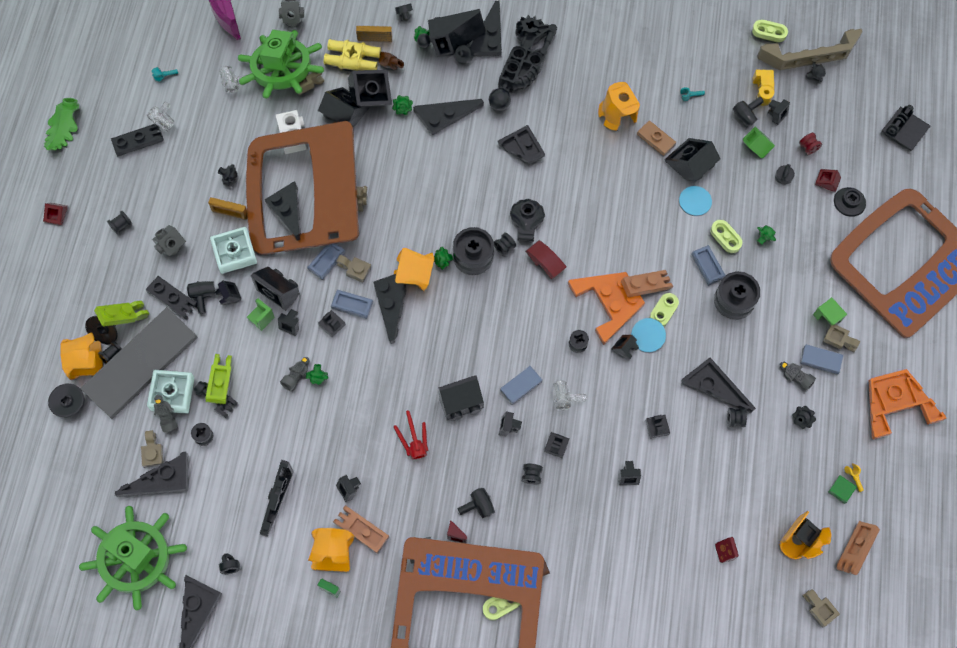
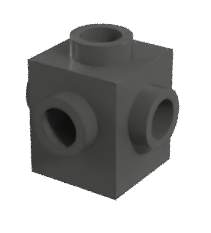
(293, 6)
(168, 241)

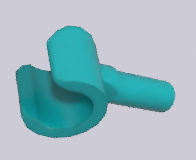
(158, 75)
(685, 90)

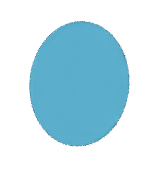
(695, 200)
(649, 334)

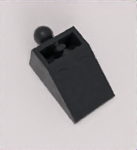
(452, 31)

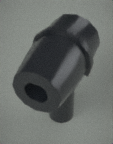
(745, 113)
(199, 291)
(480, 501)

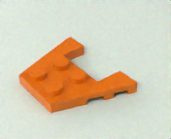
(612, 297)
(897, 393)

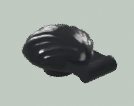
(527, 216)

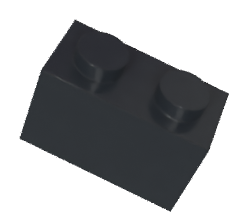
(370, 88)
(340, 107)
(693, 158)
(275, 287)
(461, 398)

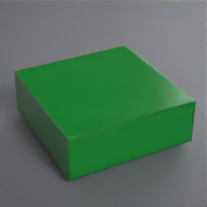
(842, 489)
(329, 587)

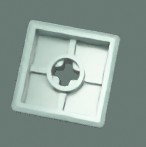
(223, 246)
(164, 382)

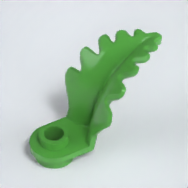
(61, 124)

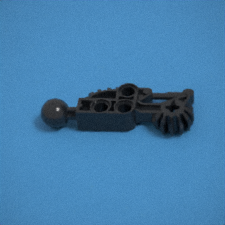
(525, 71)

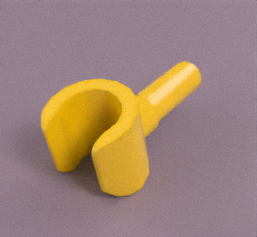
(855, 473)

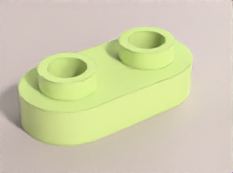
(769, 30)
(728, 236)
(664, 308)
(503, 607)

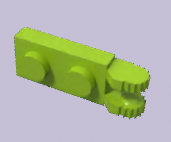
(121, 313)
(219, 381)

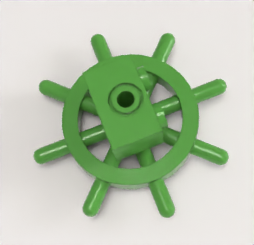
(277, 57)
(134, 555)

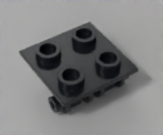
(906, 127)

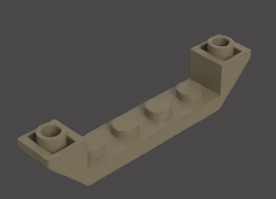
(772, 55)

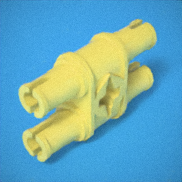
(352, 55)

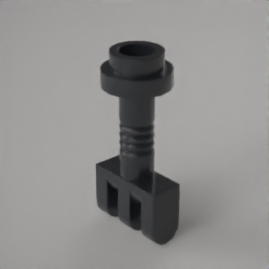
(201, 388)

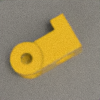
(765, 83)

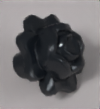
(817, 72)
(228, 174)
(804, 417)

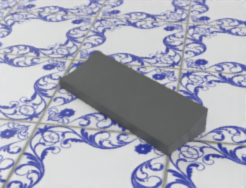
(134, 364)

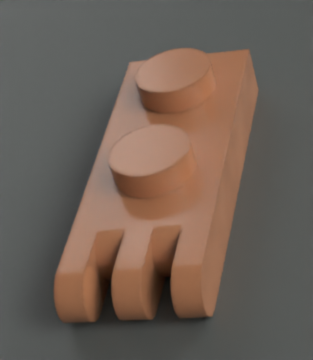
(646, 283)
(362, 529)
(858, 548)

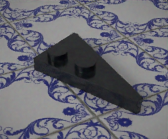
(490, 41)
(441, 115)
(285, 206)
(391, 303)
(714, 382)
(167, 478)
(276, 496)
(197, 607)

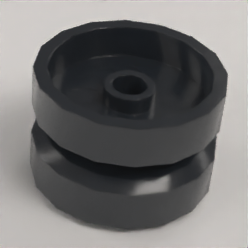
(473, 251)
(737, 295)

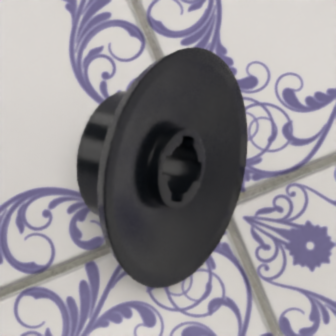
(845, 205)
(101, 333)
(60, 395)

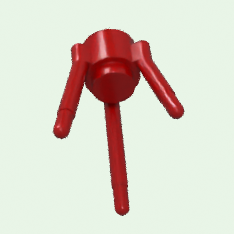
(417, 448)

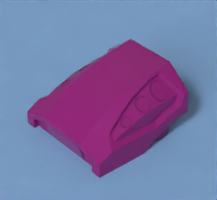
(225, 16)

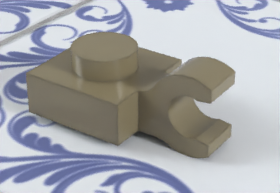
(310, 80)
(361, 197)
(355, 269)
(839, 336)
(152, 453)
(822, 609)

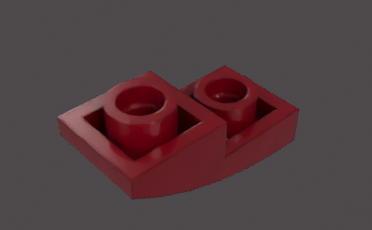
(544, 256)

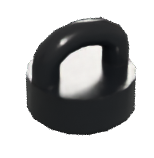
(785, 174)
(229, 566)

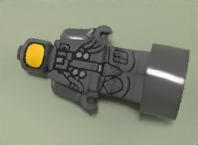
(299, 369)
(794, 372)
(163, 409)

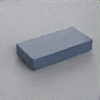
(326, 260)
(708, 265)
(352, 304)
(821, 359)
(521, 385)

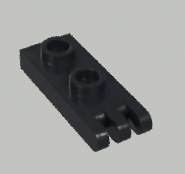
(137, 139)
(170, 296)

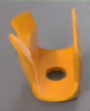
(618, 103)
(414, 268)
(80, 356)
(331, 549)
(795, 551)

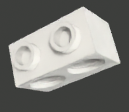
(286, 118)

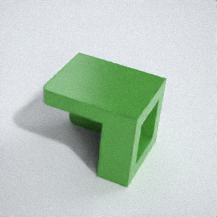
(758, 142)
(830, 311)
(261, 315)

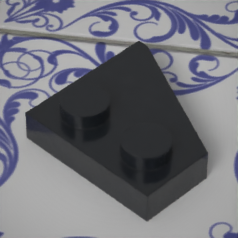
(523, 145)

